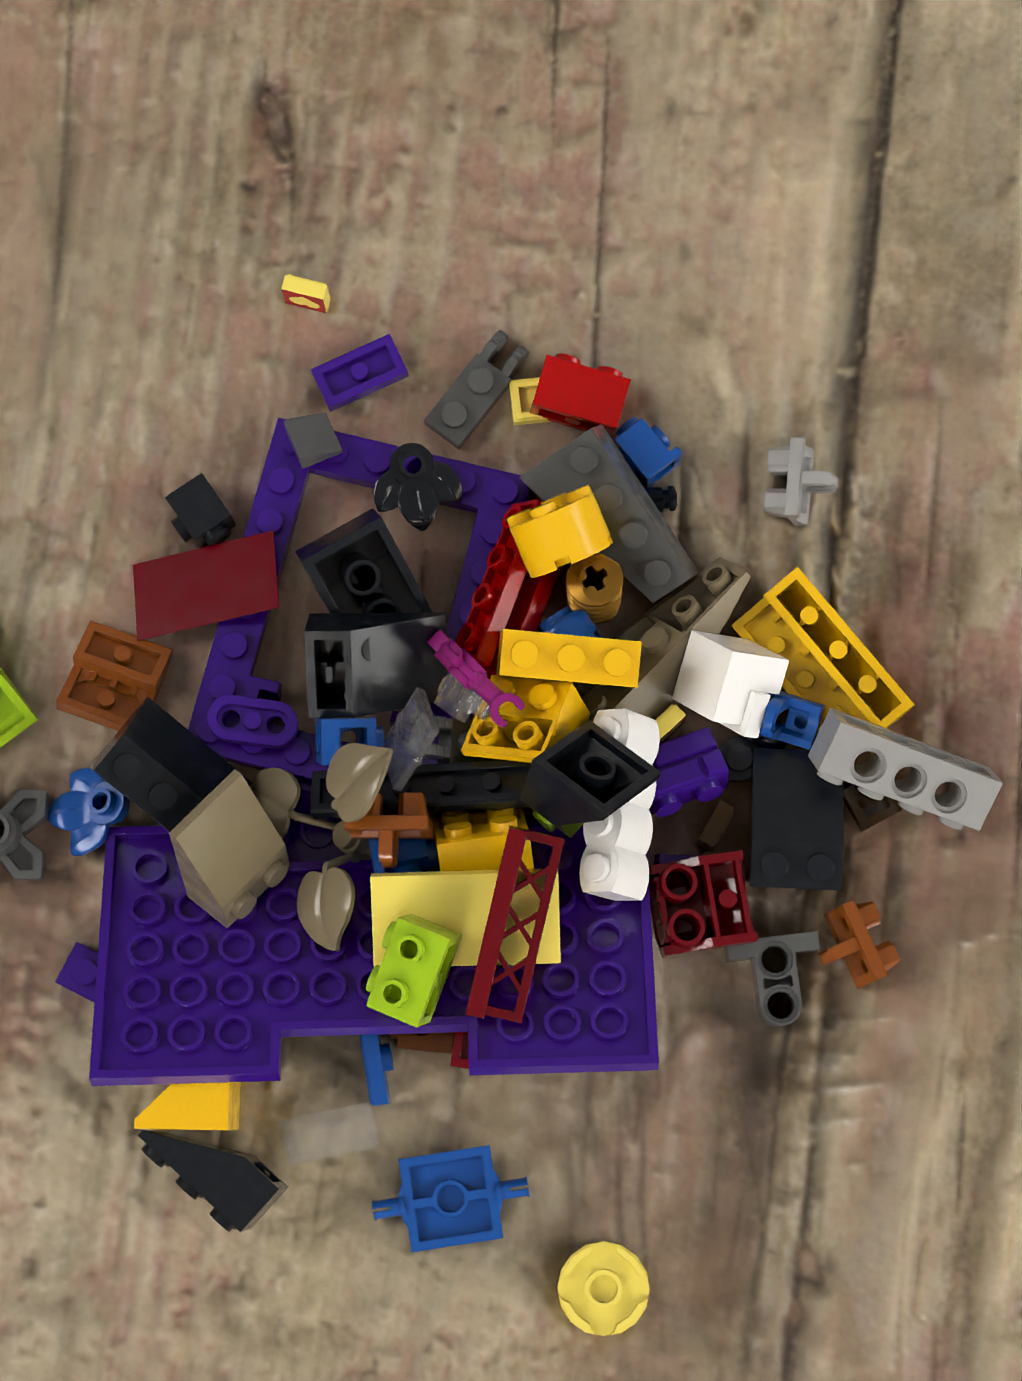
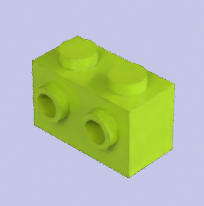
(412, 969)

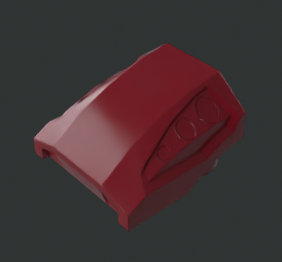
(700, 904)

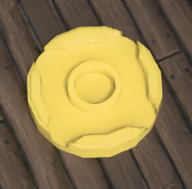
(603, 1288)

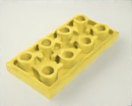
(462, 905)

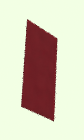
(205, 586)

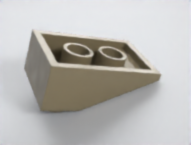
(229, 851)

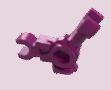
(472, 675)

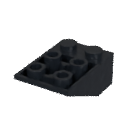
(369, 661)
(229, 1180)

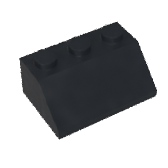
(160, 765)

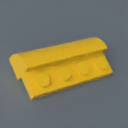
(823, 653)

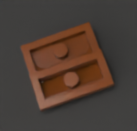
(112, 675)

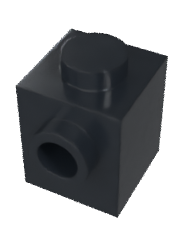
(200, 513)

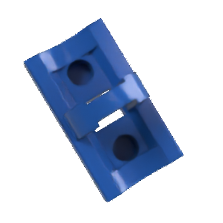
(801, 722)

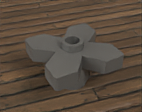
(19, 817)

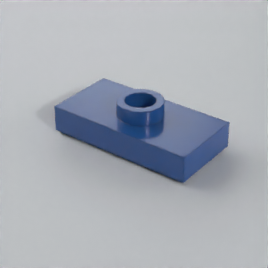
(376, 1060)

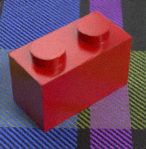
(580, 394)

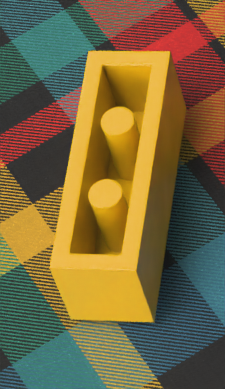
(569, 658)

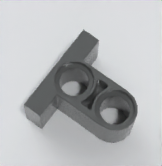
(784, 982)

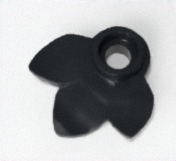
(419, 492)

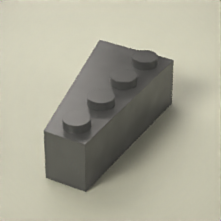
(640, 535)

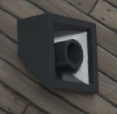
(585, 777)

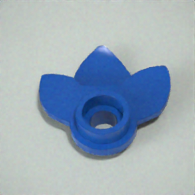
(84, 813)

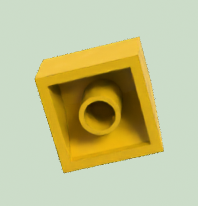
(194, 1107)

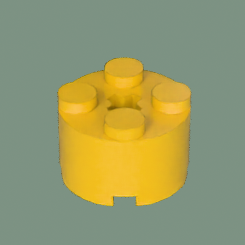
(560, 531)

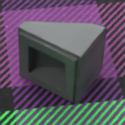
(312, 438)

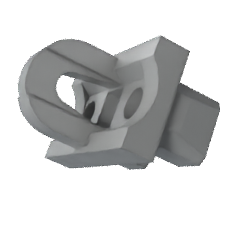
(796, 464)

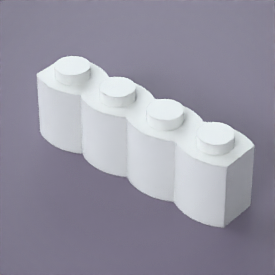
(617, 847)

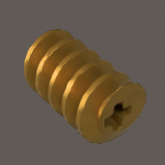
(585, 584)

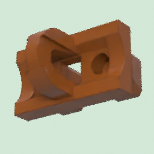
(410, 823)
(850, 930)

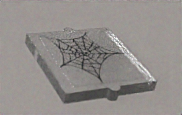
(410, 738)

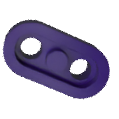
(254, 720)

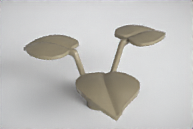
(354, 781)

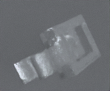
(459, 701)

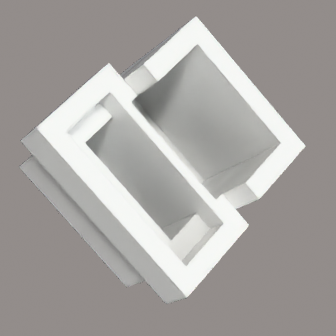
(729, 680)

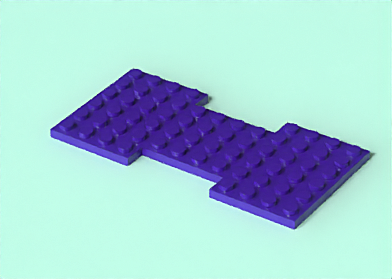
(213, 1001)

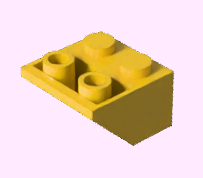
(549, 715)
(477, 839)

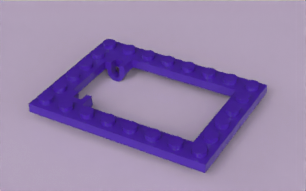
(276, 509)

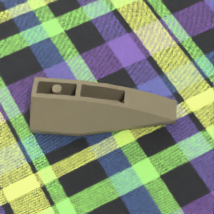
(664, 630)

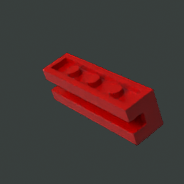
(504, 598)

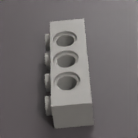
(846, 737)

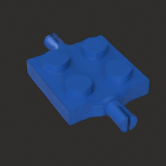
(450, 1198)

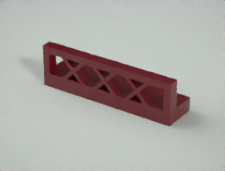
(497, 920)

